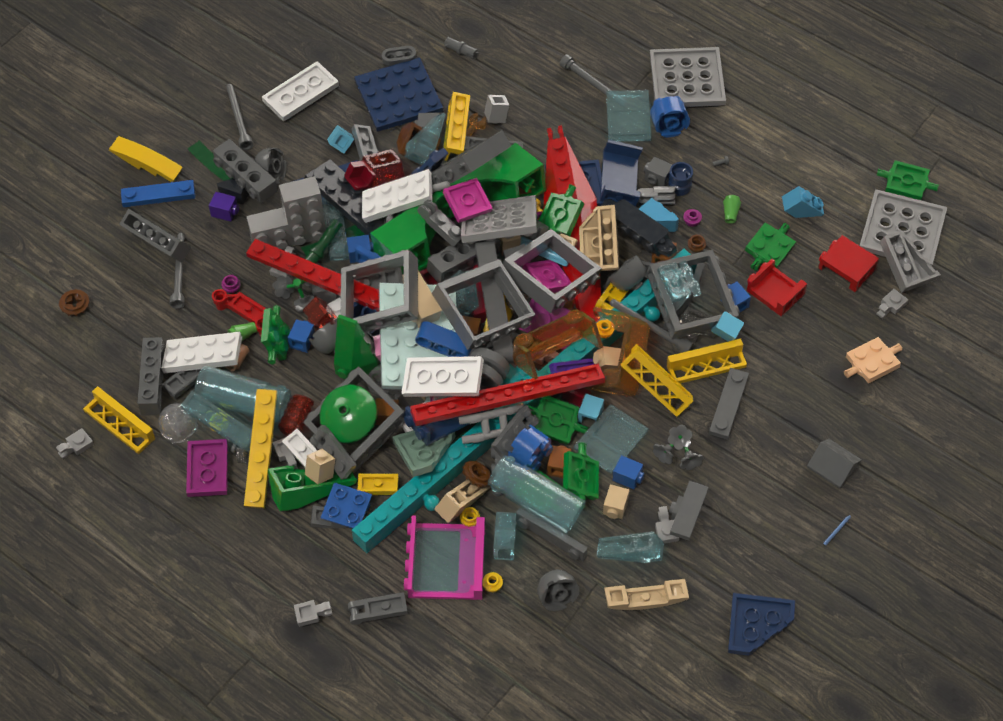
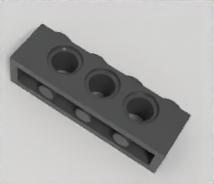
(244, 171)
(155, 235)
(455, 258)
(151, 376)

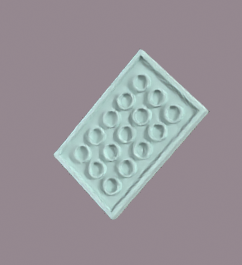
(398, 341)

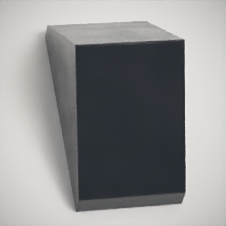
(231, 188)

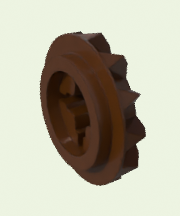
(66, 302)
(481, 474)

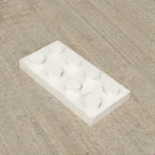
(300, 91)
(396, 196)
(201, 351)
(442, 376)

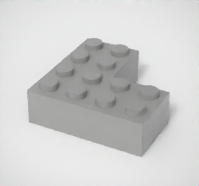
(297, 222)

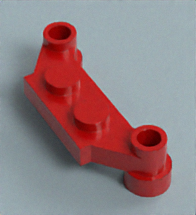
(240, 305)

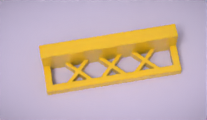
(456, 123)
(719, 352)
(660, 373)
(125, 416)

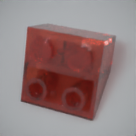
(386, 167)

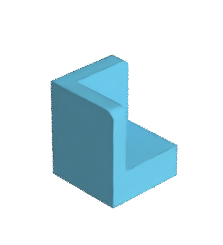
(340, 139)
(727, 327)
(590, 407)

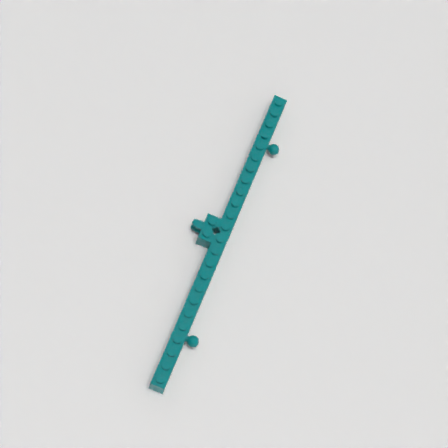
(423, 488)

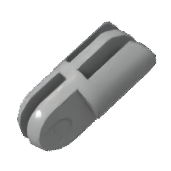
(661, 194)

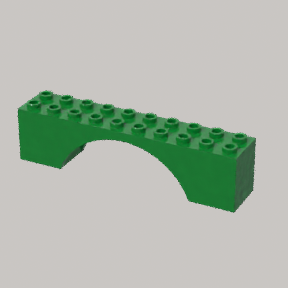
(499, 180)

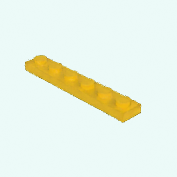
(260, 448)

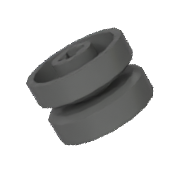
(494, 367)

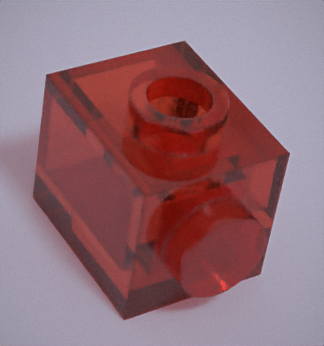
(319, 313)

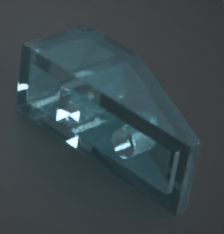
(425, 140)
(632, 547)

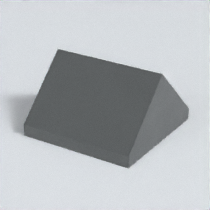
(833, 463)

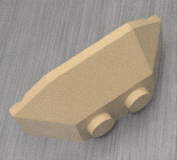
(600, 237)

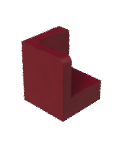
(359, 175)
(575, 396)

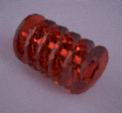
(295, 414)

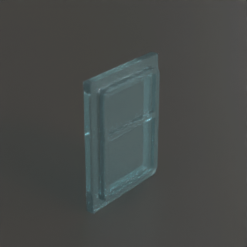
(628, 115)
(611, 437)

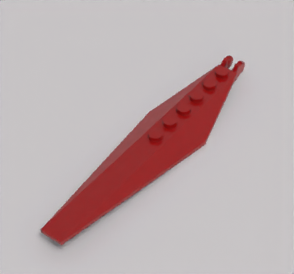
(561, 171)

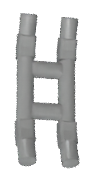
(484, 419)

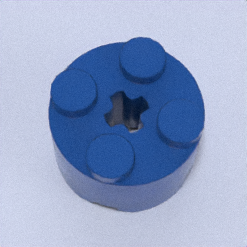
(669, 116)
(531, 447)

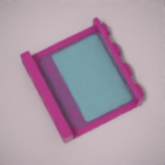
(445, 560)

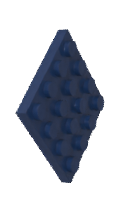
(398, 94)

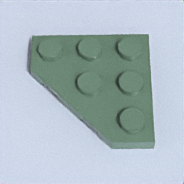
(418, 456)

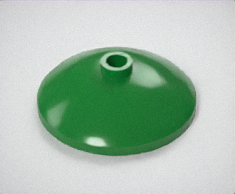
(359, 414)

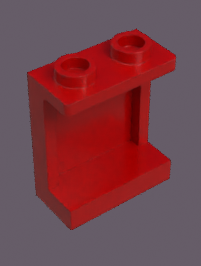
(849, 261)
(775, 288)

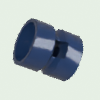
(681, 177)

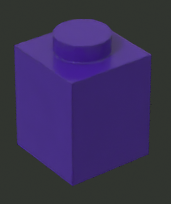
(223, 206)

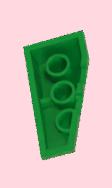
(352, 349)
(294, 489)

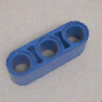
(441, 340)

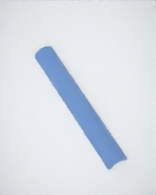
(837, 530)

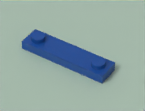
(158, 193)

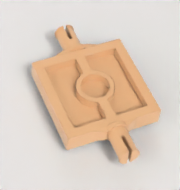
(873, 360)

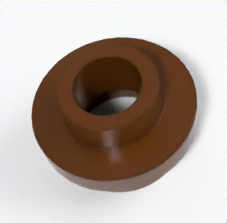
(696, 239)

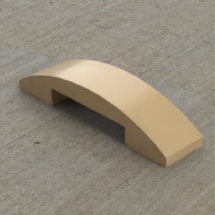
(646, 597)

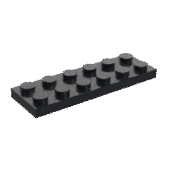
(343, 196)

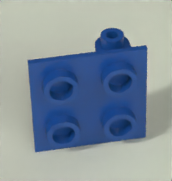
(346, 506)

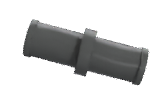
(461, 48)

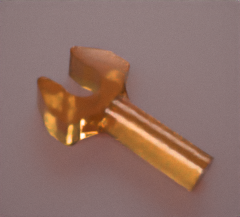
(475, 124)

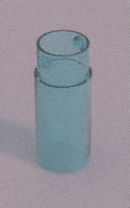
(237, 391)
(536, 494)

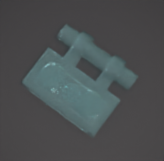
(674, 282)

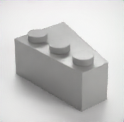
(906, 262)

